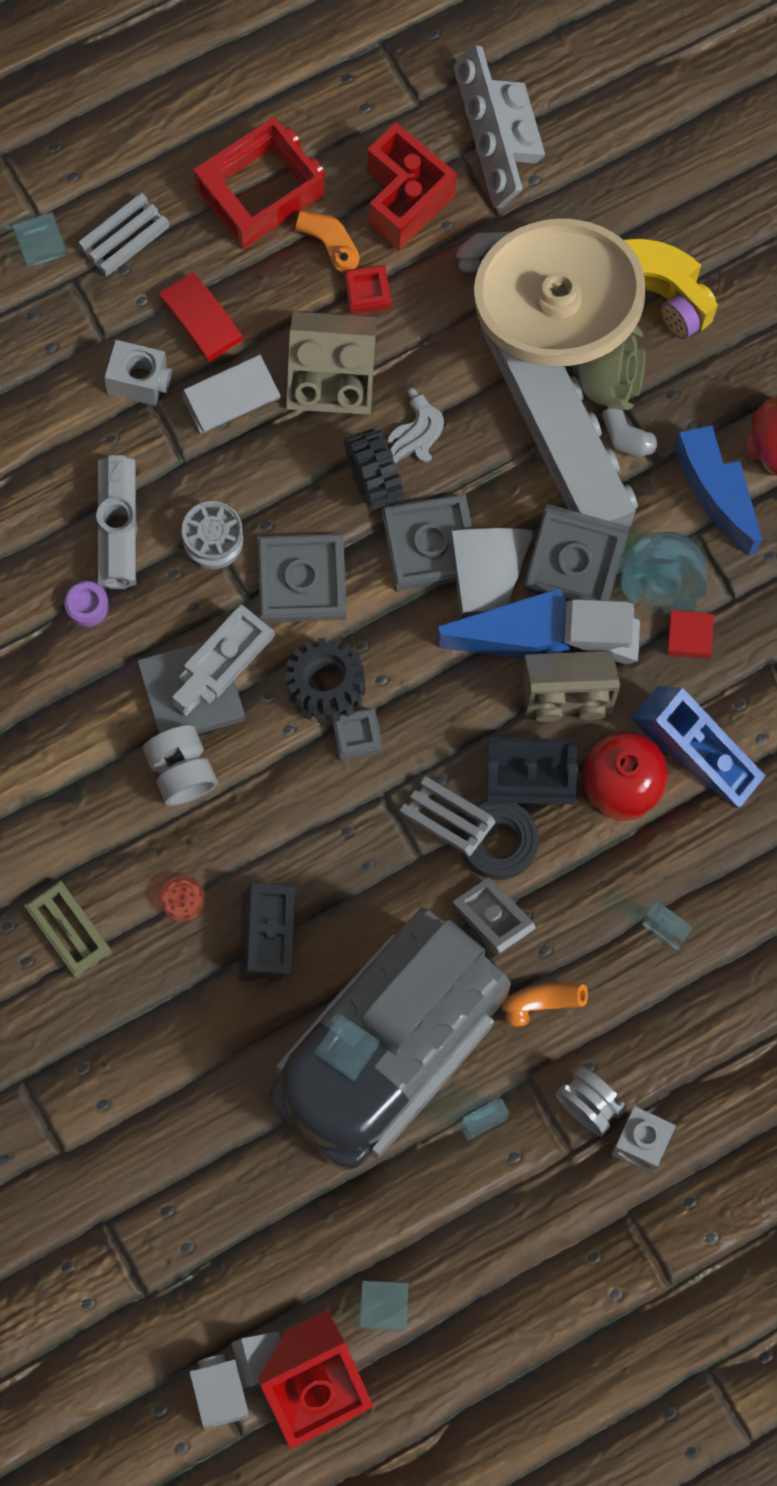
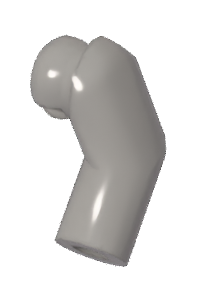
(476, 247)
(627, 438)

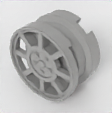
(213, 535)
(590, 1101)

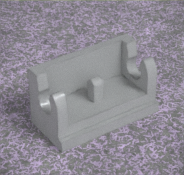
(230, 394)

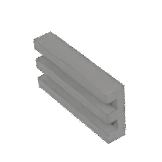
(138, 204)
(421, 800)

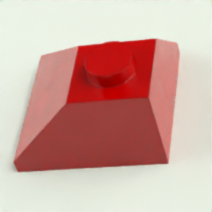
(312, 1381)

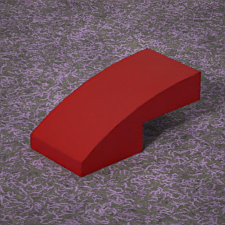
(201, 317)

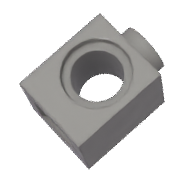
(130, 357)
(643, 1140)
(219, 1392)

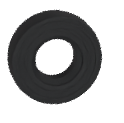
(521, 856)

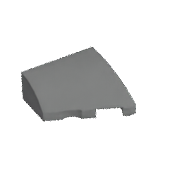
(487, 566)

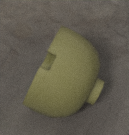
(615, 375)

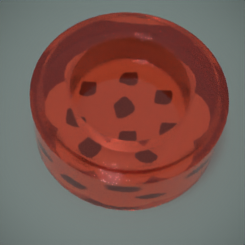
(182, 898)

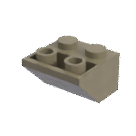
(331, 363)
(570, 685)

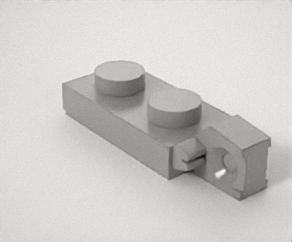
(221, 659)

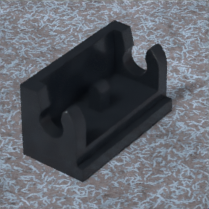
(531, 770)
(266, 932)

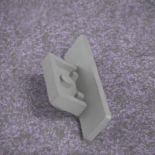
(499, 123)

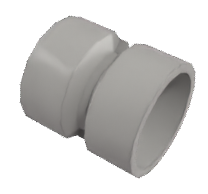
(178, 761)

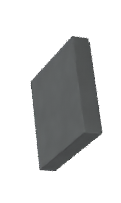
(422, 542)
(576, 555)
(302, 578)
(162, 681)

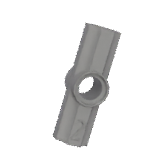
(115, 499)

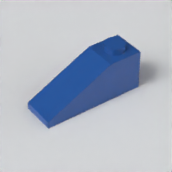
(512, 630)
(698, 743)

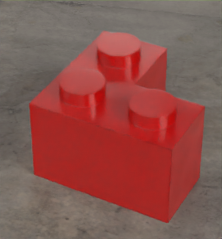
(414, 185)

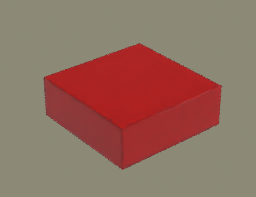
(367, 289)
(690, 634)

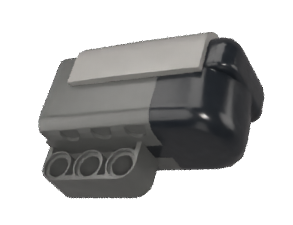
(427, 1005)

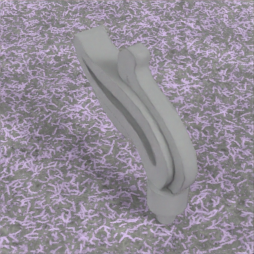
(419, 434)

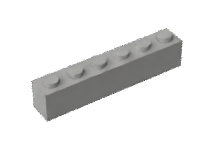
(567, 438)

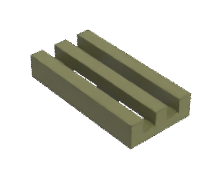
(89, 959)

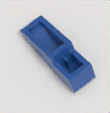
(719, 487)

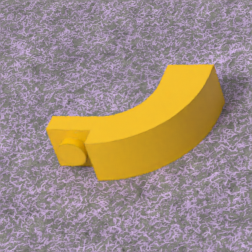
(674, 274)

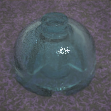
(665, 572)

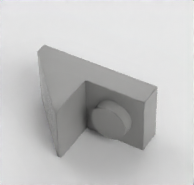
(603, 628)
(493, 917)

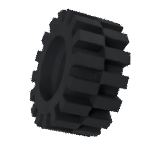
(373, 468)
(322, 659)

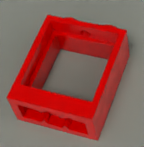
(271, 135)

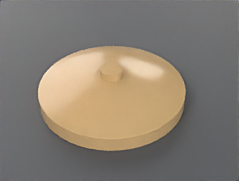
(559, 292)

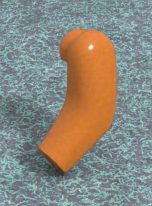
(333, 235)
(542, 997)

